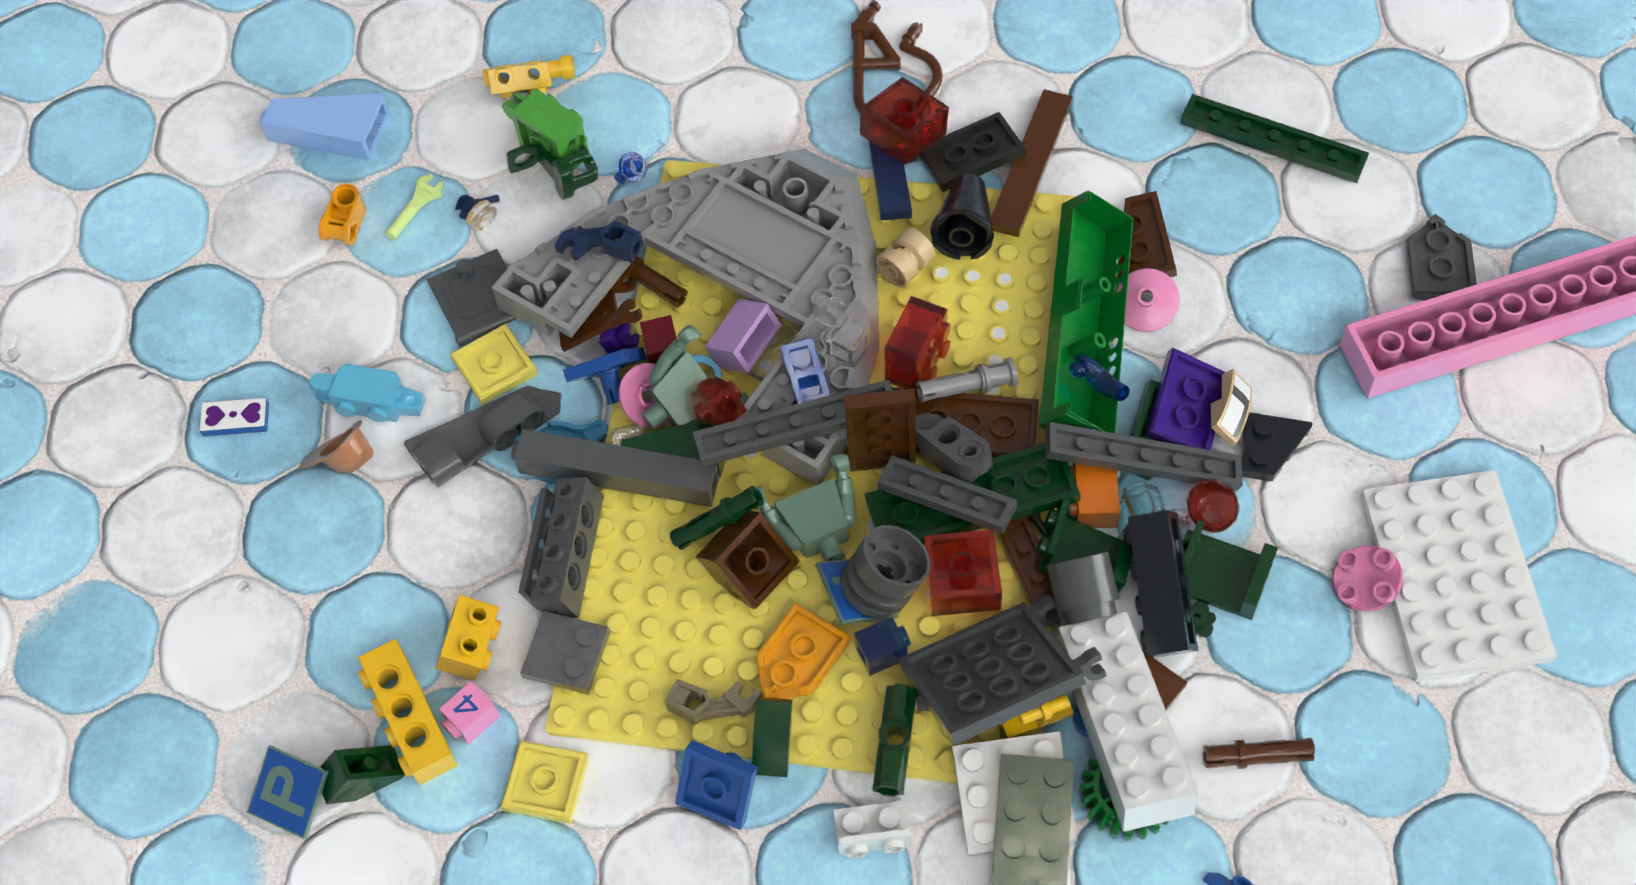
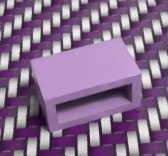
(743, 335)

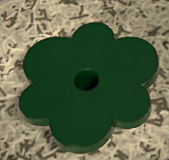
(1204, 624)

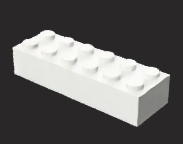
(1130, 726)

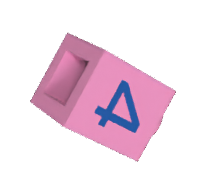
(468, 713)

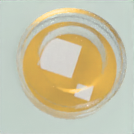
(481, 215)

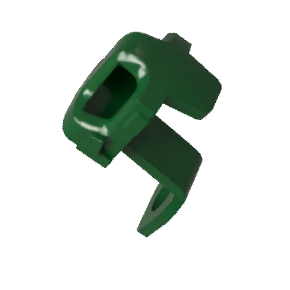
(559, 168)

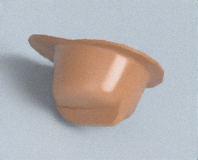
(342, 453)

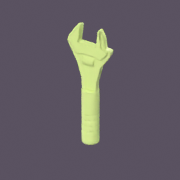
(422, 195)

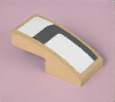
(1232, 410)

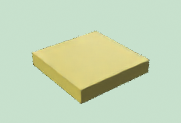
(494, 364)
(545, 782)

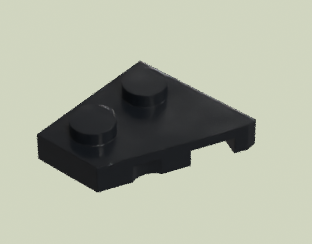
(1269, 444)

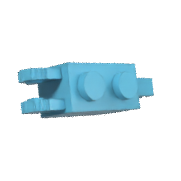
(367, 393)

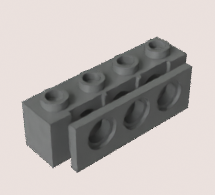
(560, 556)

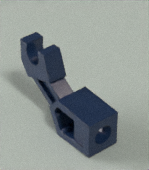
(582, 240)

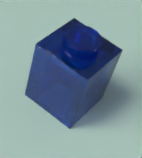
(881, 645)

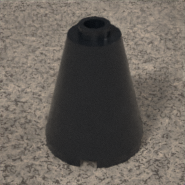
(964, 220)

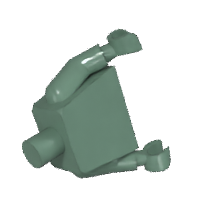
(673, 381)
(818, 516)

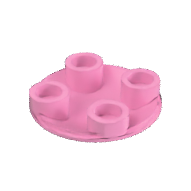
(1367, 578)

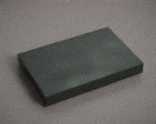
(972, 150)

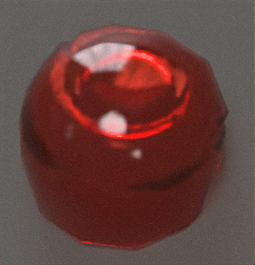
(1213, 504)

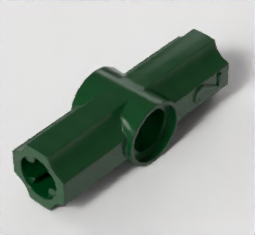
(893, 759)

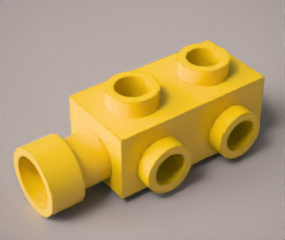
(523, 79)

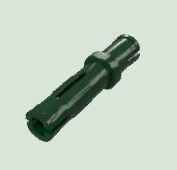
(726, 512)

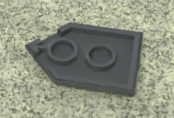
(1439, 260)

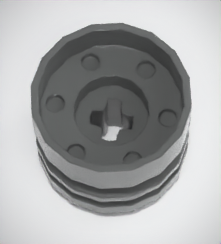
(885, 571)

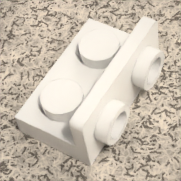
(872, 829)

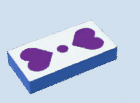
(234, 417)

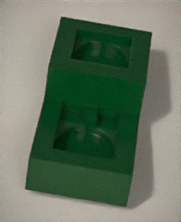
(772, 736)

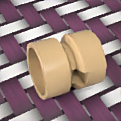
(908, 254)

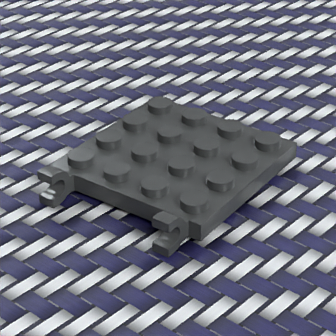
(997, 670)

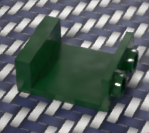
(1073, 540)
(1226, 573)

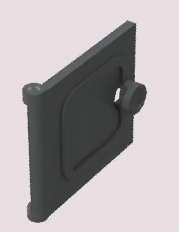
(470, 301)

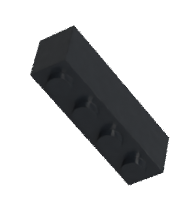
(1161, 584)

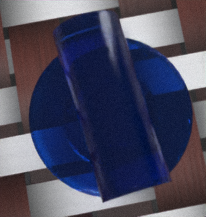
(631, 168)

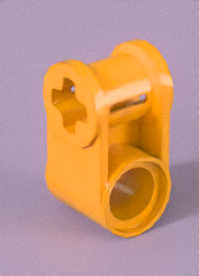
(342, 219)

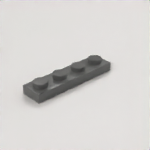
(947, 494)

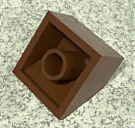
(748, 558)

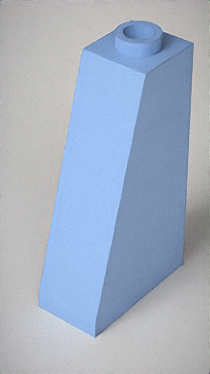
(328, 123)

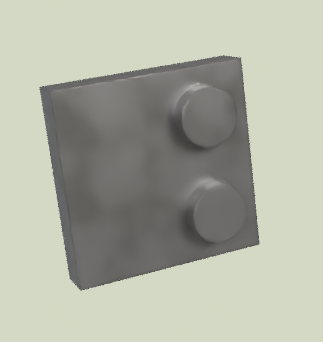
(565, 652)

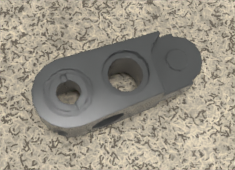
(952, 447)

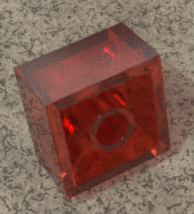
(903, 120)
(917, 344)
(963, 573)

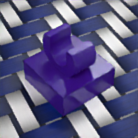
(618, 338)

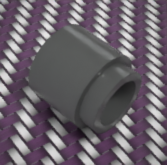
(1084, 588)

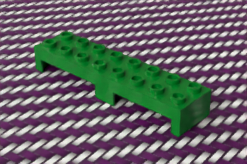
(1086, 310)

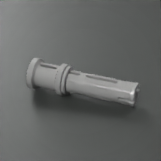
(981, 378)

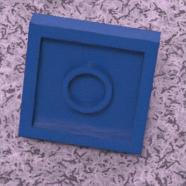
(607, 370)
(716, 784)

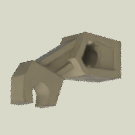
(728, 705)

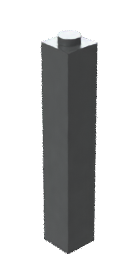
(616, 467)

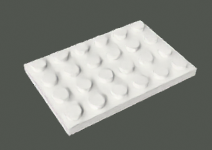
(1465, 577)

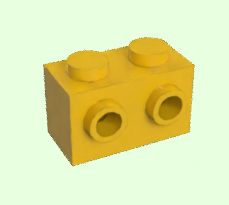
(467, 638)

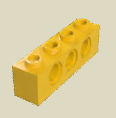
(434, 754)

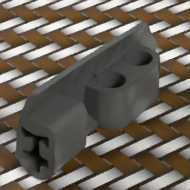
(465, 440)

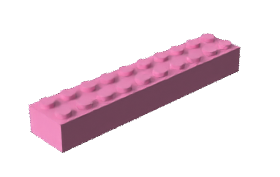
(1492, 318)

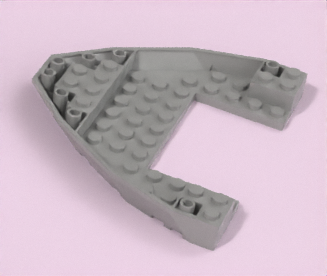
(758, 226)

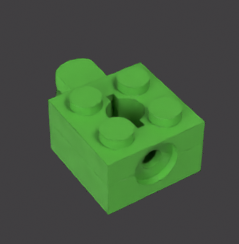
(547, 123)

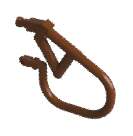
(865, 29)

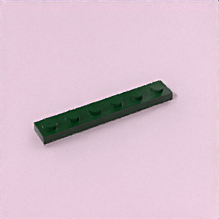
(1274, 138)

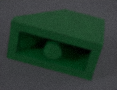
(359, 772)

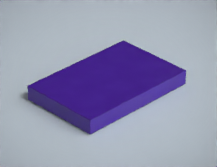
(1184, 401)

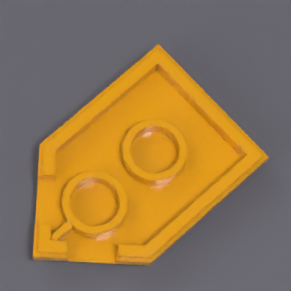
(799, 654)

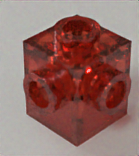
(717, 401)

